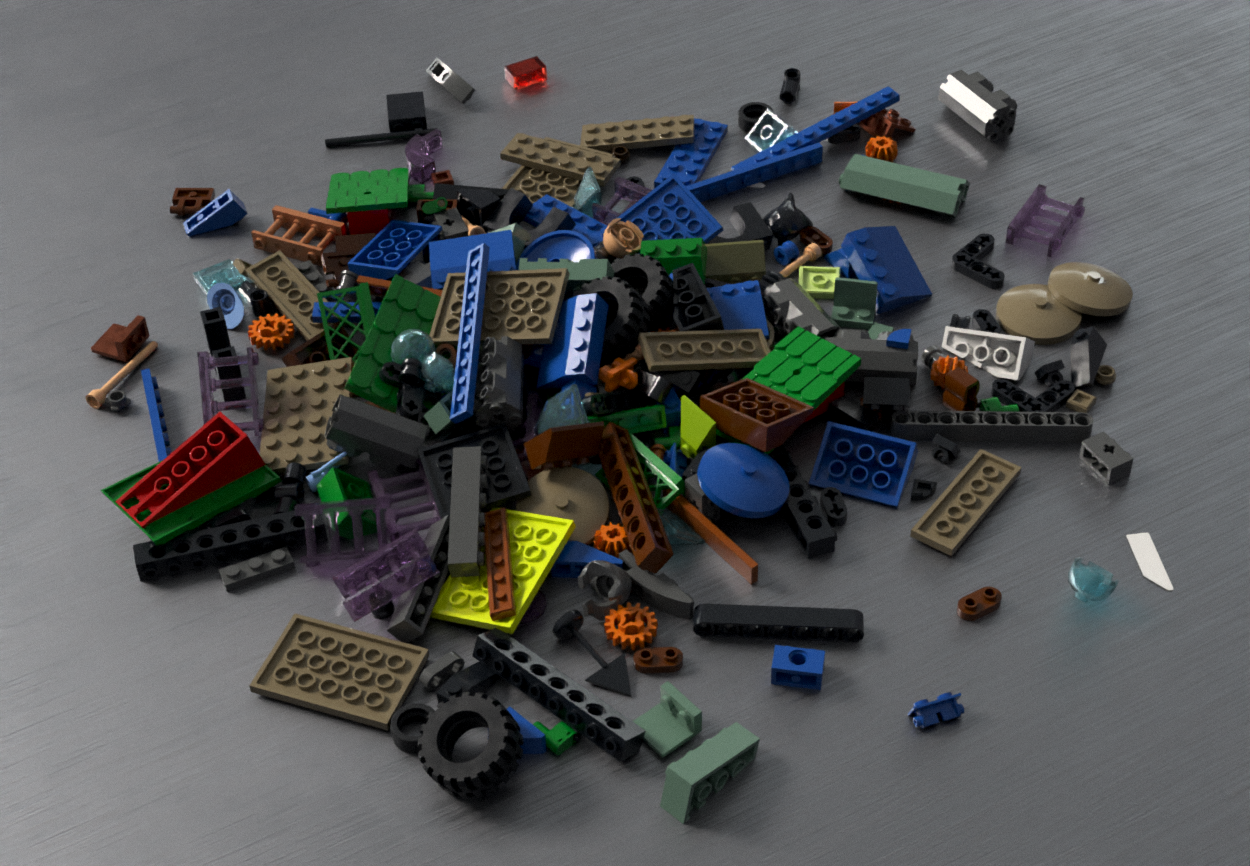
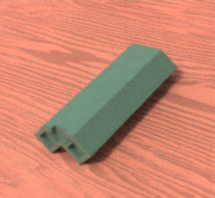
(904, 184)

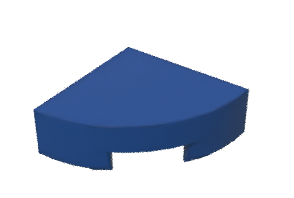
(899, 339)

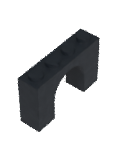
(516, 206)
(748, 225)
(219, 347)

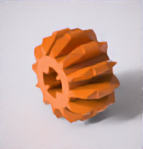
(882, 148)
(942, 367)
(612, 539)

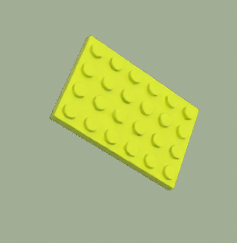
(534, 549)

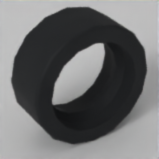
(748, 110)
(404, 715)

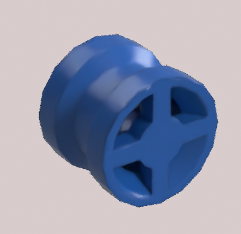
(786, 253)

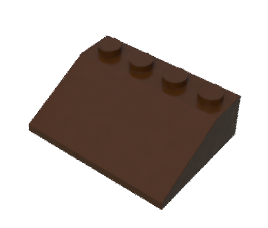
(755, 413)

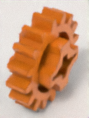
(271, 331)
(630, 626)

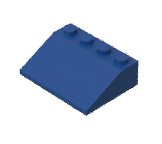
(393, 249)
(452, 254)
(883, 257)
(740, 306)
(575, 343)
(864, 464)

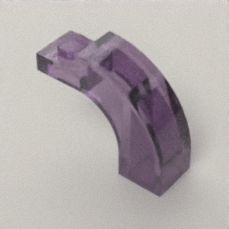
(417, 154)

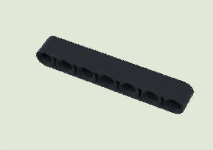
(778, 623)

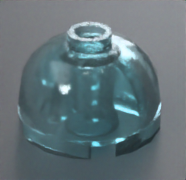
(411, 344)
(437, 373)
(1090, 581)

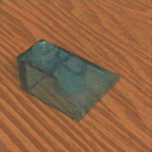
(769, 131)
(587, 193)
(562, 410)
(678, 530)

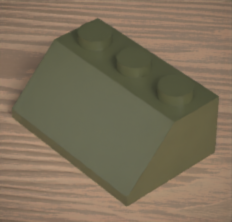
(736, 261)

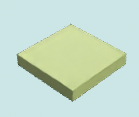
(818, 281)

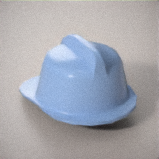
(229, 300)

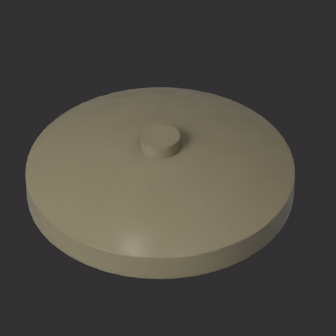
(1090, 289)
(1036, 314)
(571, 496)

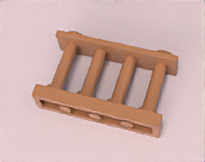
(298, 222)

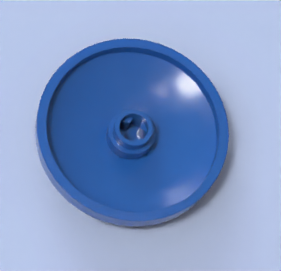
(559, 245)
(743, 480)

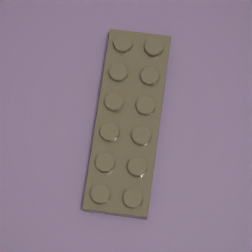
(639, 133)
(559, 158)
(288, 292)
(703, 349)
(965, 502)

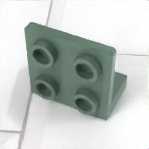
(854, 303)
(670, 721)

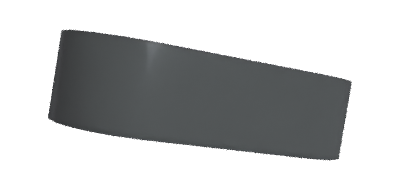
(441, 670)

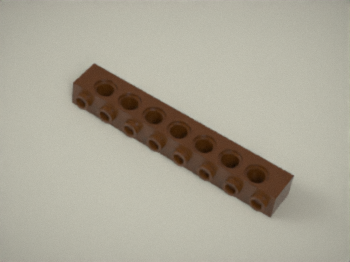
(633, 499)

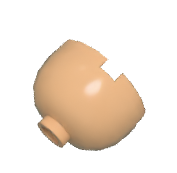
(622, 238)

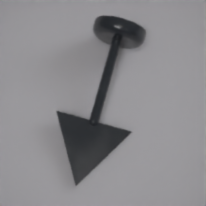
(612, 675)

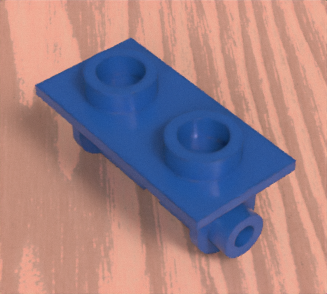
(675, 460)
(927, 712)

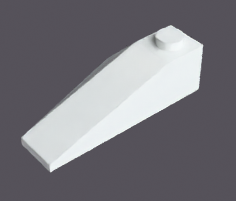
(996, 353)

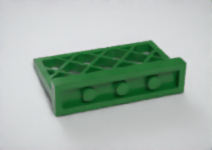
(366, 312)
(636, 420)
(658, 469)

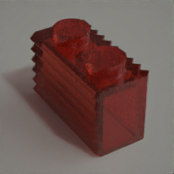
(525, 73)

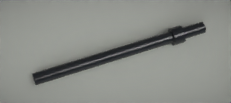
(377, 137)

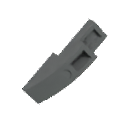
(450, 80)
(657, 591)

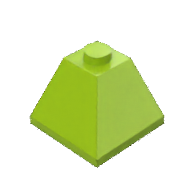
(696, 429)

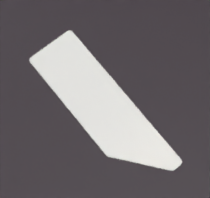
(1149, 559)

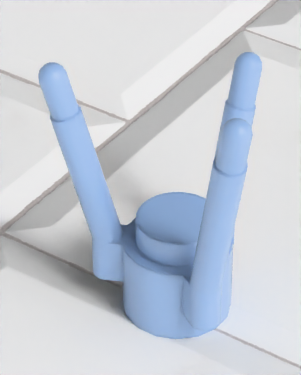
(316, 476)

